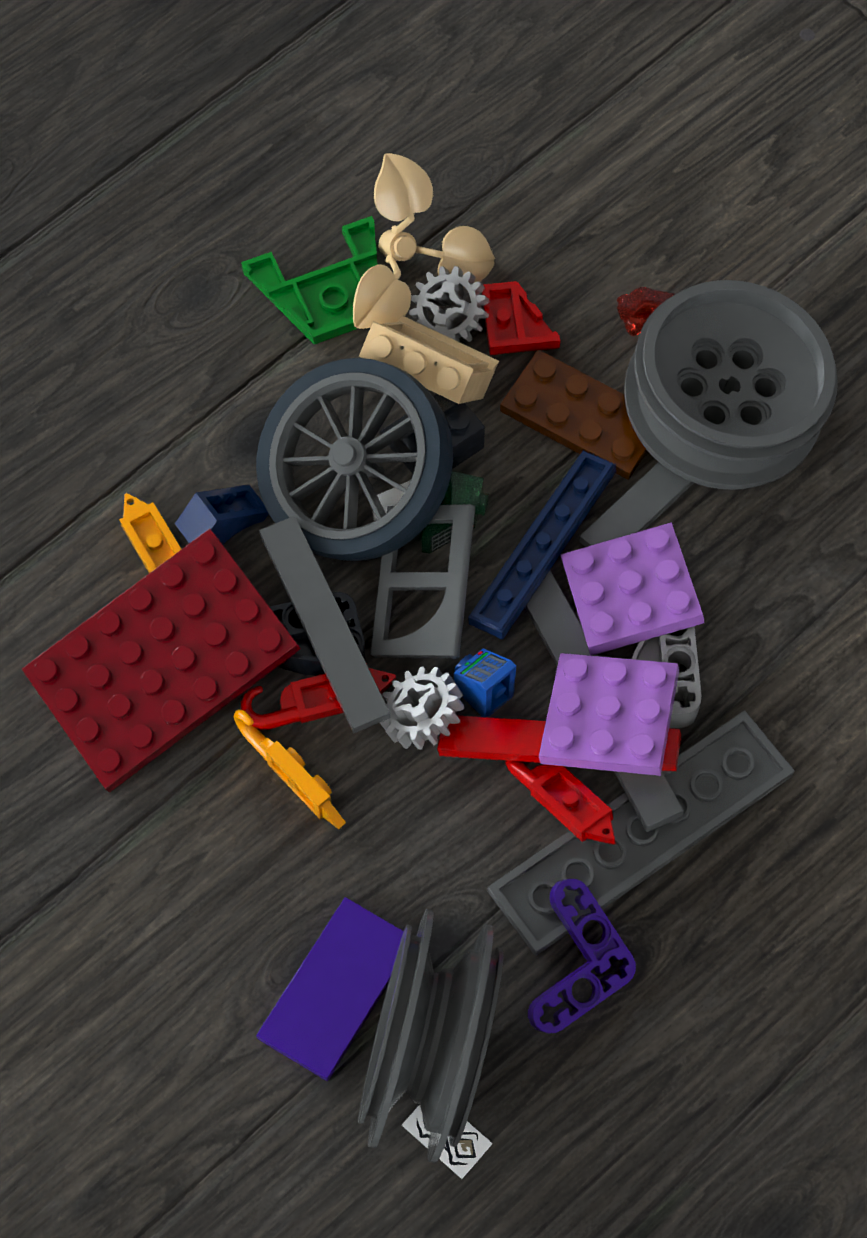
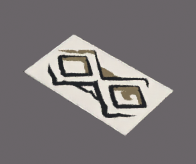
(458, 1158)

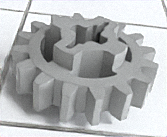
(450, 292)
(422, 707)

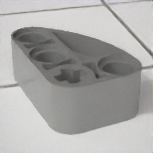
(677, 650)

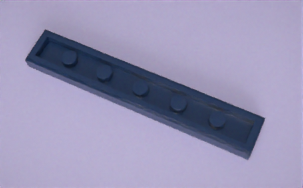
(542, 545)

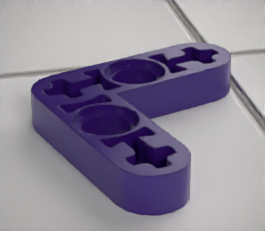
(595, 954)

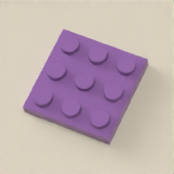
(632, 589)
(609, 714)

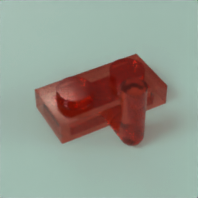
(638, 306)

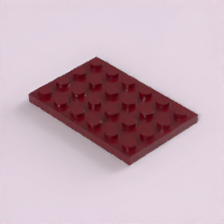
(160, 660)

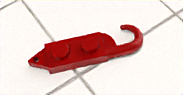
(305, 701)
(567, 800)

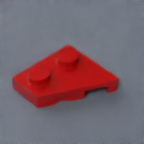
(514, 321)

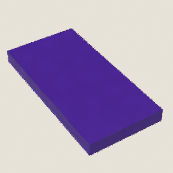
(333, 990)

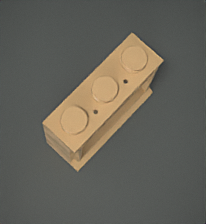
(431, 358)

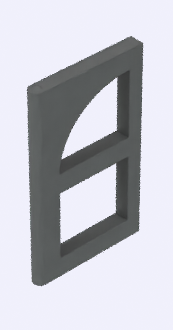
(443, 632)

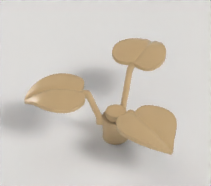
(399, 193)

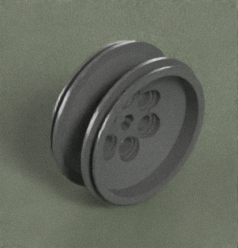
(725, 329)

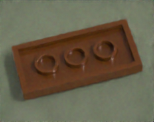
(575, 412)

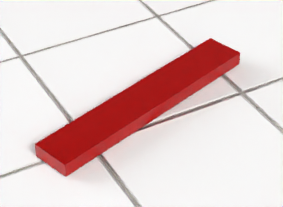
(516, 740)

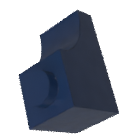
(223, 511)

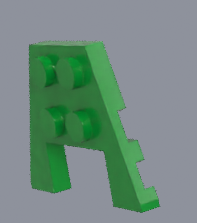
(323, 299)

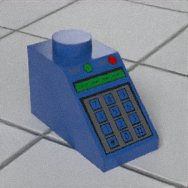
(485, 681)

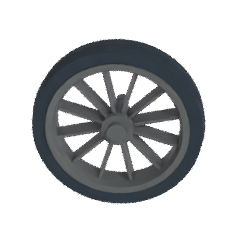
(354, 458)

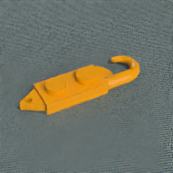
(148, 532)
(290, 769)

